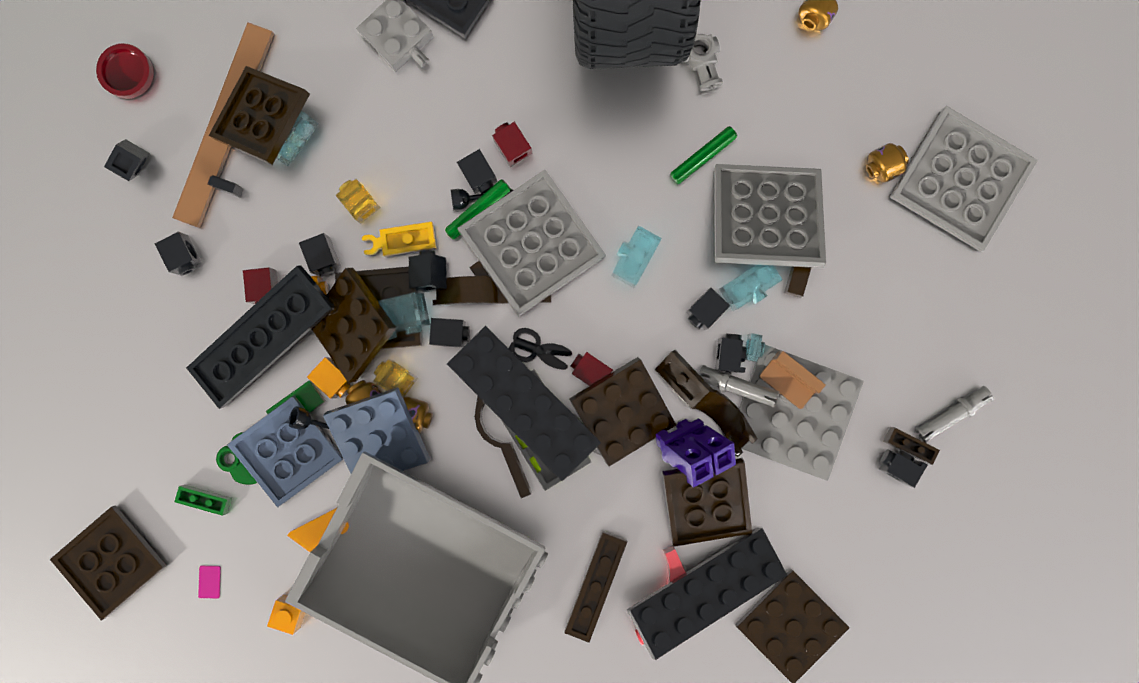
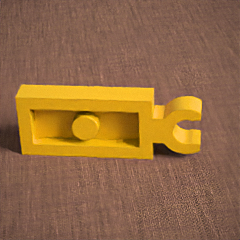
(403, 239)

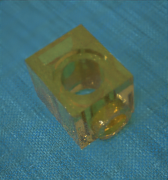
(357, 200)
(392, 375)

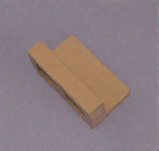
(791, 379)

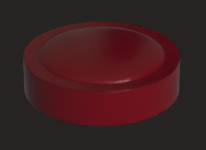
(125, 71)

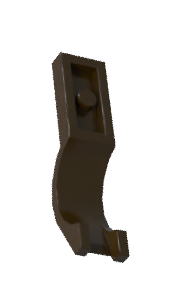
(472, 290)
(701, 396)
(508, 451)

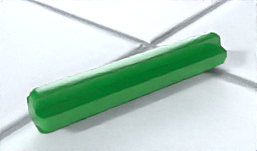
(703, 155)
(493, 195)

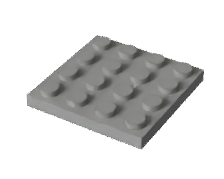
(963, 178)
(769, 216)
(531, 242)
(806, 436)

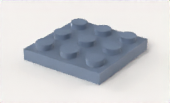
(380, 428)
(284, 457)

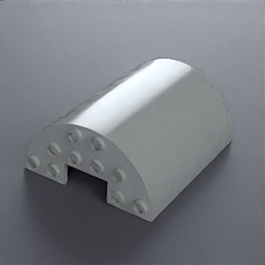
(416, 573)

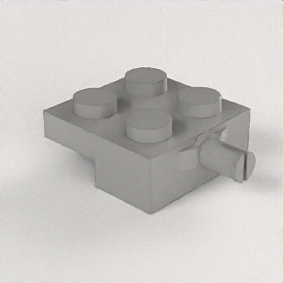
(396, 33)

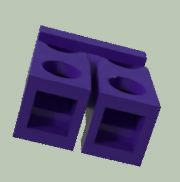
(696, 450)

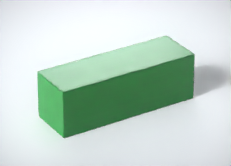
(203, 500)

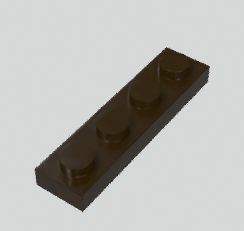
(595, 586)

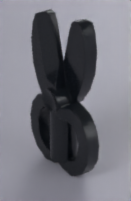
(544, 352)

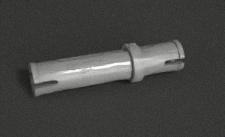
(726, 381)
(963, 408)

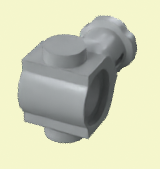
(705, 62)

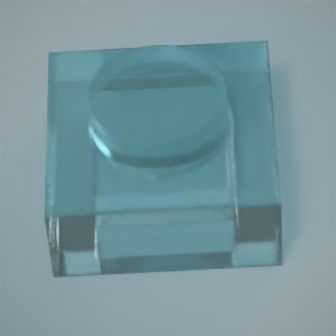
(754, 347)

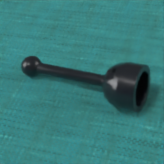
(461, 198)
(301, 419)

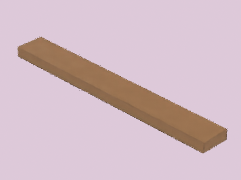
(212, 153)

